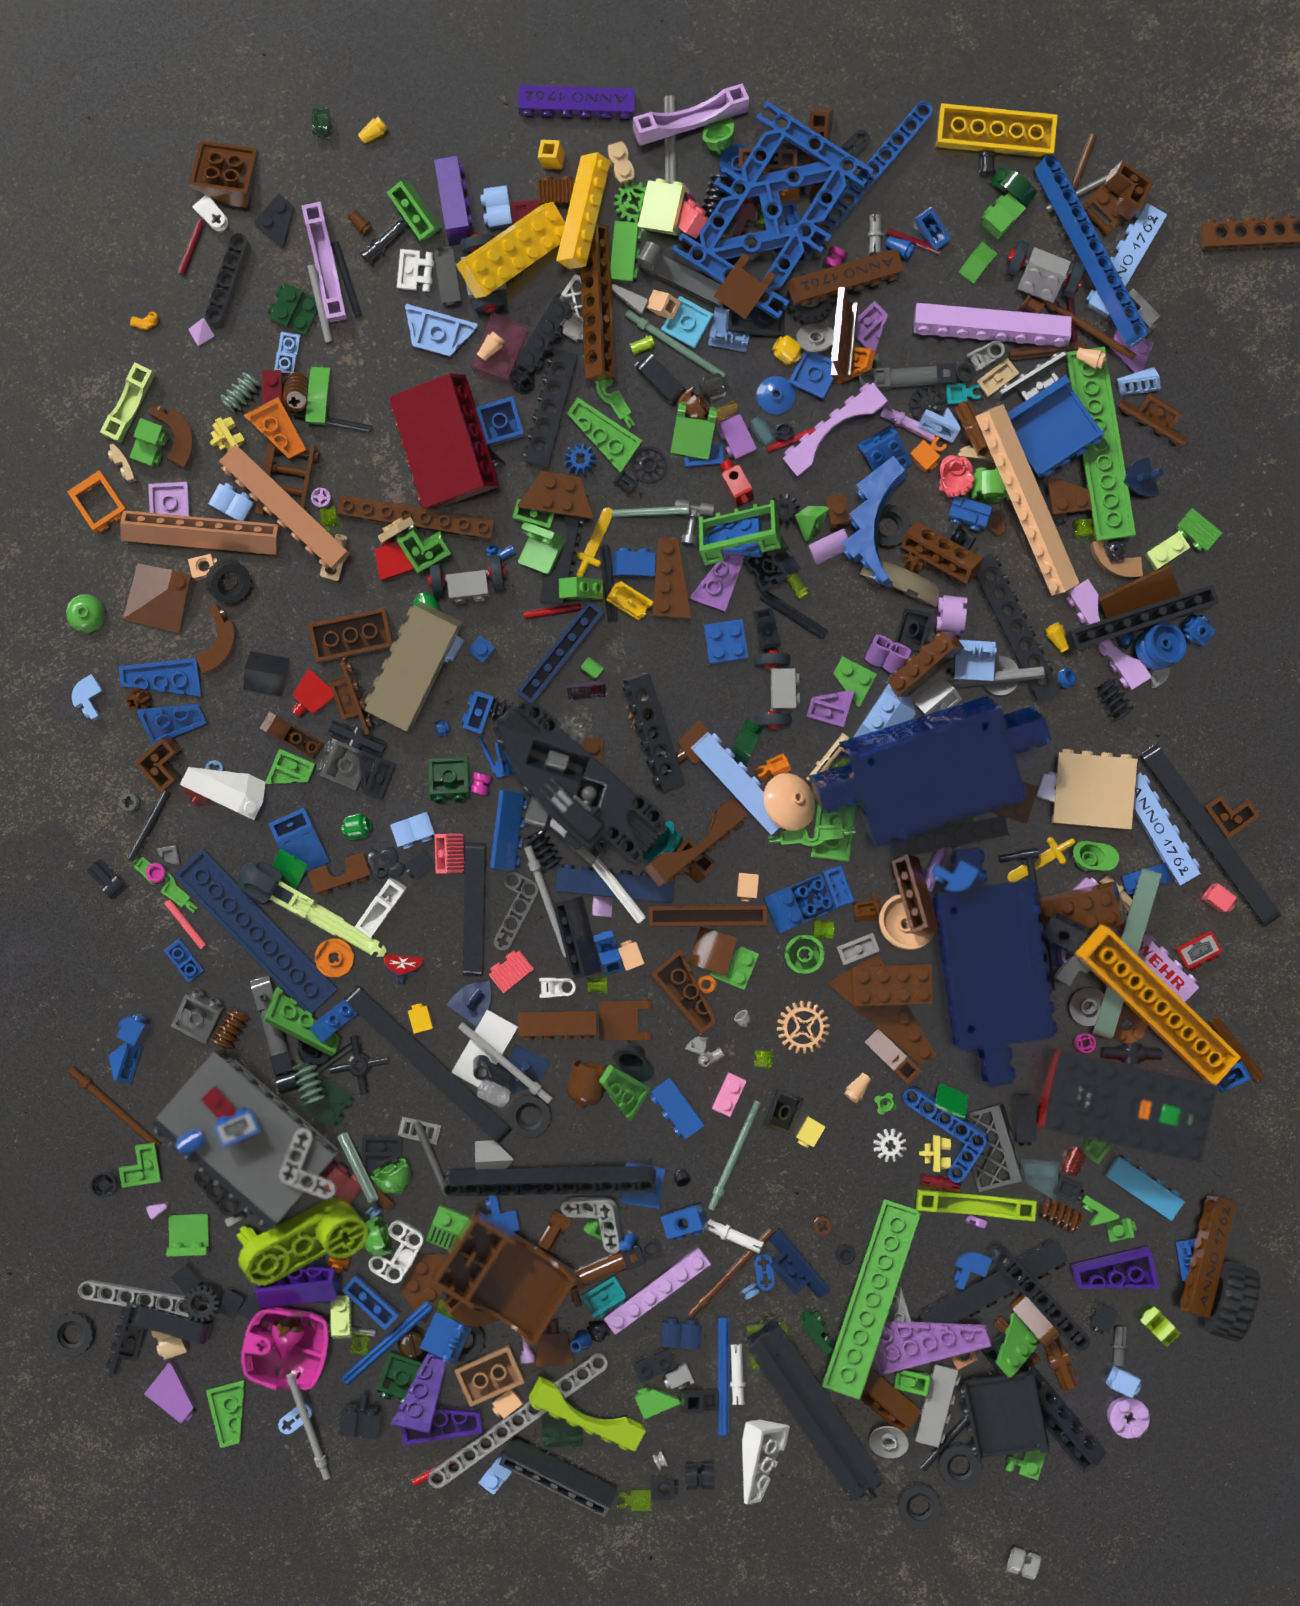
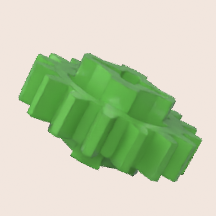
(627, 205)

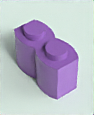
(887, 654)

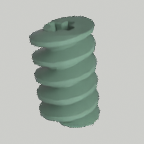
(240, 392)
(309, 1084)

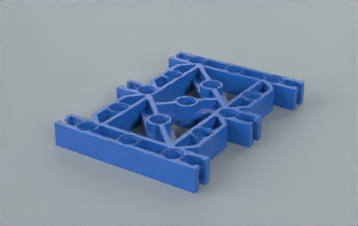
(767, 187)

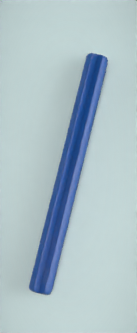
(387, 1343)
(723, 1376)

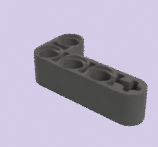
(513, 913)

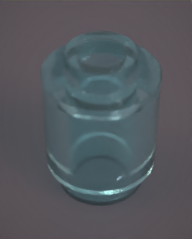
(761, 430)

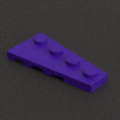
(422, 1397)

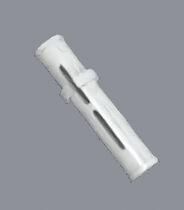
(734, 1236)
(737, 1374)

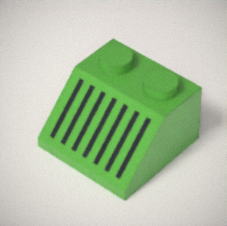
(446, 1226)

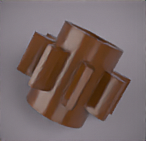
(913, 562)
(138, 699)

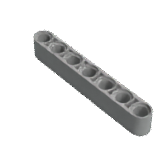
(137, 1293)

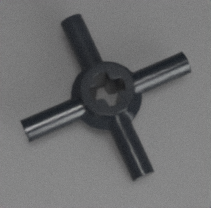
(360, 1074)

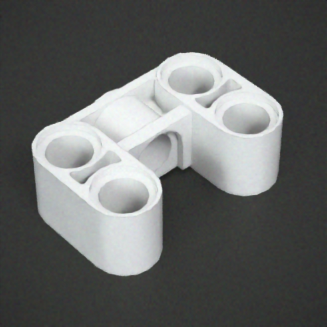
(404, 1255)

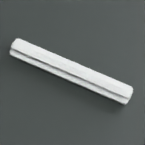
(618, 890)

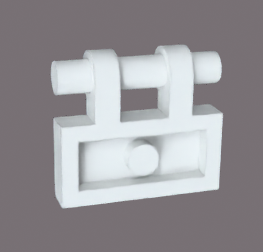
(409, 267)

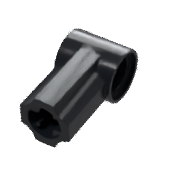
(109, 882)
(490, 1071)

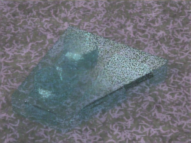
(1041, 1175)

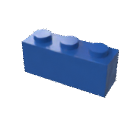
(676, 1108)
(371, 1302)

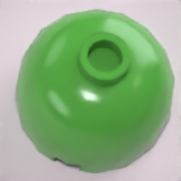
(85, 613)
(392, 1177)
(378, 1238)

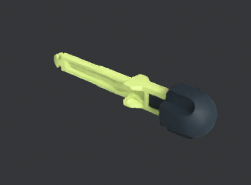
(262, 883)

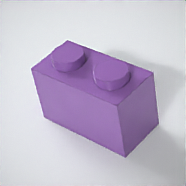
(737, 438)

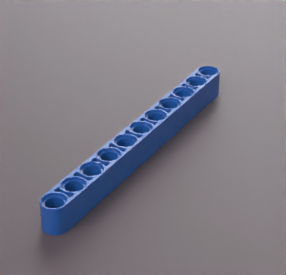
(877, 162)
(1091, 250)

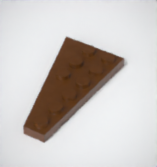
(893, 1020)

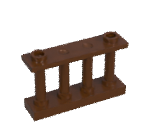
(272, 467)

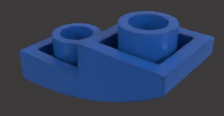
(183, 960)

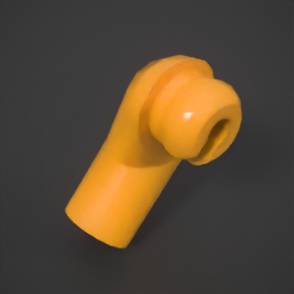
(146, 323)

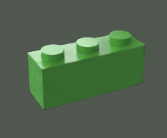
(414, 210)
(625, 252)

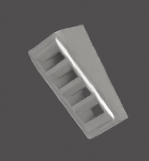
(633, 300)
(401, 1133)

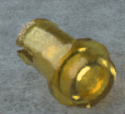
(726, 410)

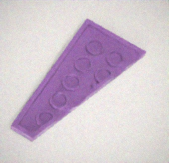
(918, 1343)

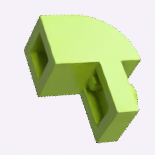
(1160, 1326)

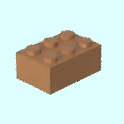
(489, 1375)

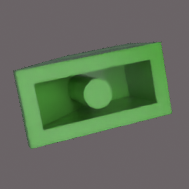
(654, 1401)

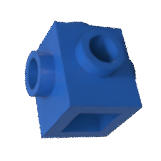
(1197, 629)

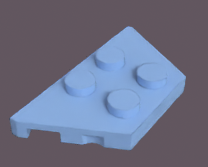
(437, 331)

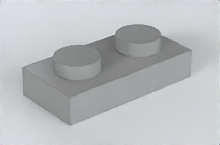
(858, 949)

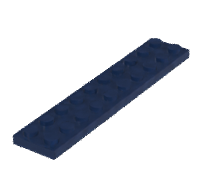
(255, 932)

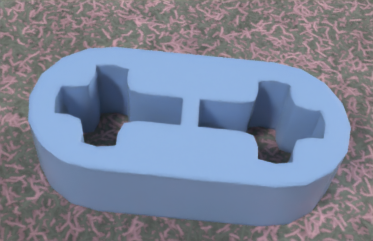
(292, 1415)

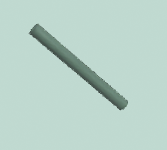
(651, 511)

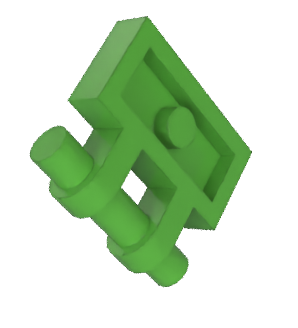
(1029, 1466)

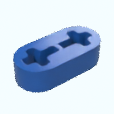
(759, 1272)

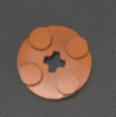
(323, 960)

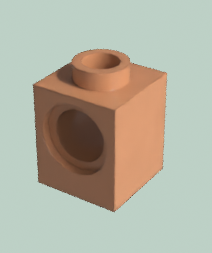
(959, 1362)

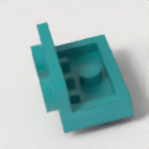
(603, 1297)

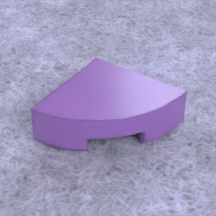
(976, 1221)

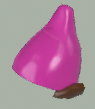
(286, 1335)

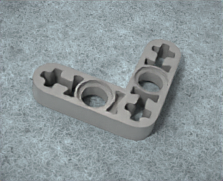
(298, 1173)
(600, 1212)

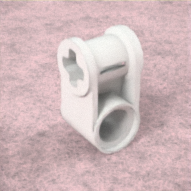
(209, 211)
(555, 987)

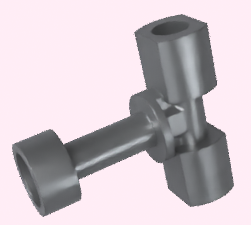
(696, 511)

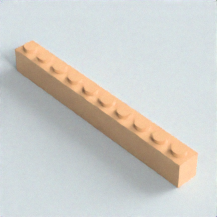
(1027, 500)

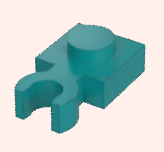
(958, 393)

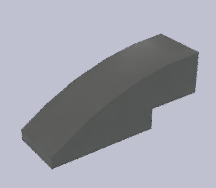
(1069, 970)

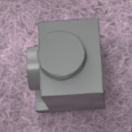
(678, 1377)

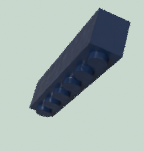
(560, 652)
(590, 882)

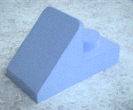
(942, 426)
(495, 1476)

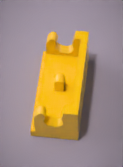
(629, 600)

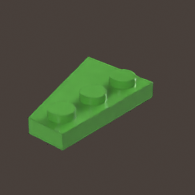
(624, 1091)
(1017, 1346)
(227, 1411)

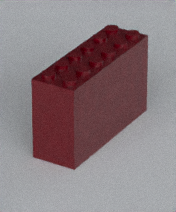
(443, 441)

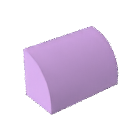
(828, 546)

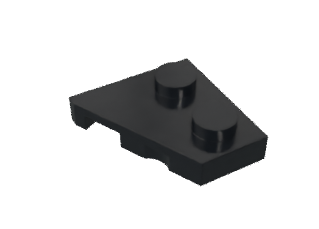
(276, 219)

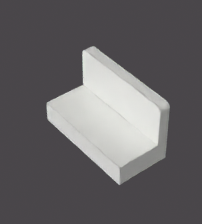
(938, 697)

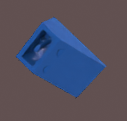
(299, 838)
(799, 903)

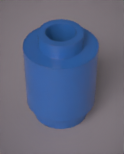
(190, 1142)

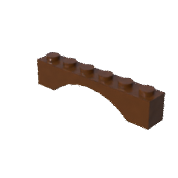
(669, 863)

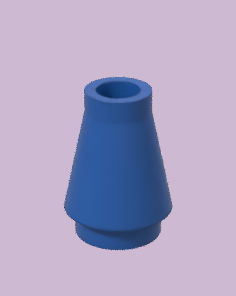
(904, 247)
(581, 1341)

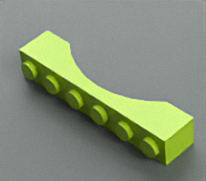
(976, 1204)
(620, 1430)

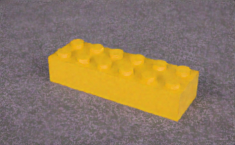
(996, 130)
(512, 250)

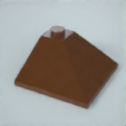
(224, 172)
(158, 598)

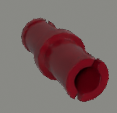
(940, 1183)

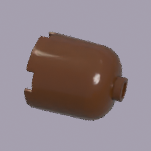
(584, 1083)

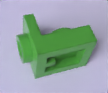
(1120, 1229)

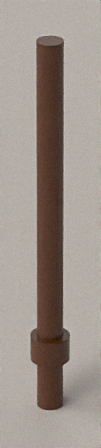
(1055, 307)
(85, 1082)
(704, 1300)

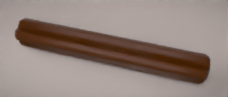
(1043, 351)
(1227, 1036)

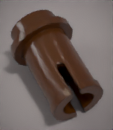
(363, 225)

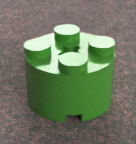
(988, 486)
(792, 954)

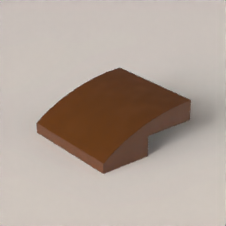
(713, 950)

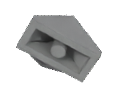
(491, 1156)

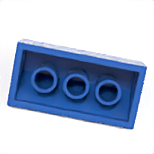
(507, 830)

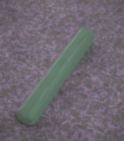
(358, 1168)

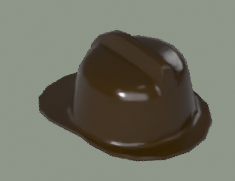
(410, 1345)

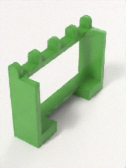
(767, 539)

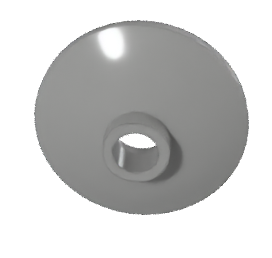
(815, 337)
(1003, 664)
(1086, 1016)
(889, 1442)

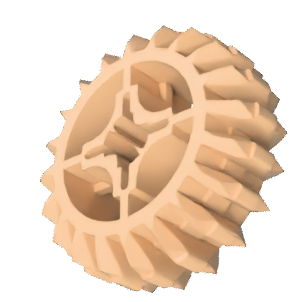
(816, 1016)

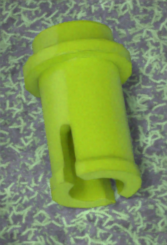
(642, 345)
(798, 586)

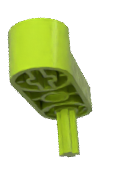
(321, 1229)

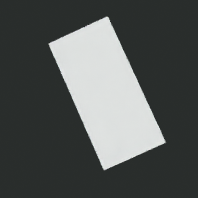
(495, 1032)

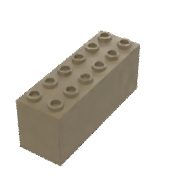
(412, 665)

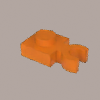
(775, 766)

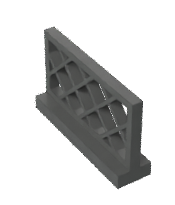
(1008, 1148)

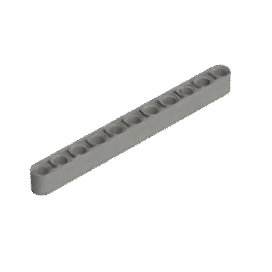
(512, 1428)

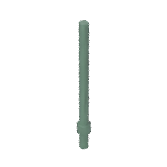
(643, 323)
(719, 1189)

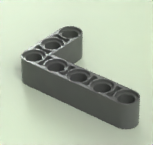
(656, 264)

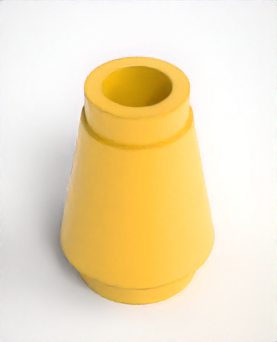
(374, 129)
(1056, 635)

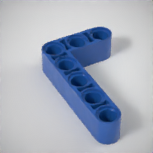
(952, 1128)

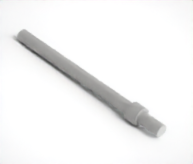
(534, 865)
(534, 1087)
(320, 1459)

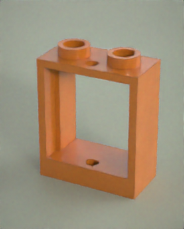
(86, 486)

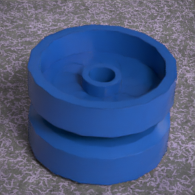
(1160, 646)

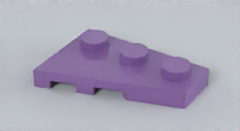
(719, 583)

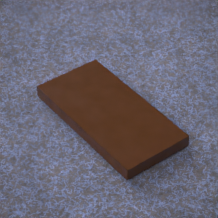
(1141, 592)

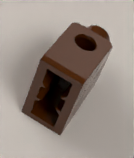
(838, 512)
(688, 741)
(554, 1347)

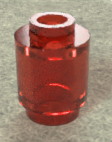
(1073, 1161)

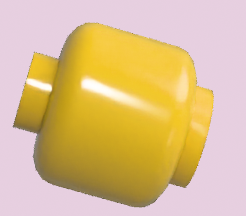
(787, 349)

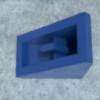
(932, 228)
(1237, 1075)

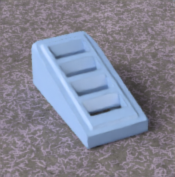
(1150, 383)

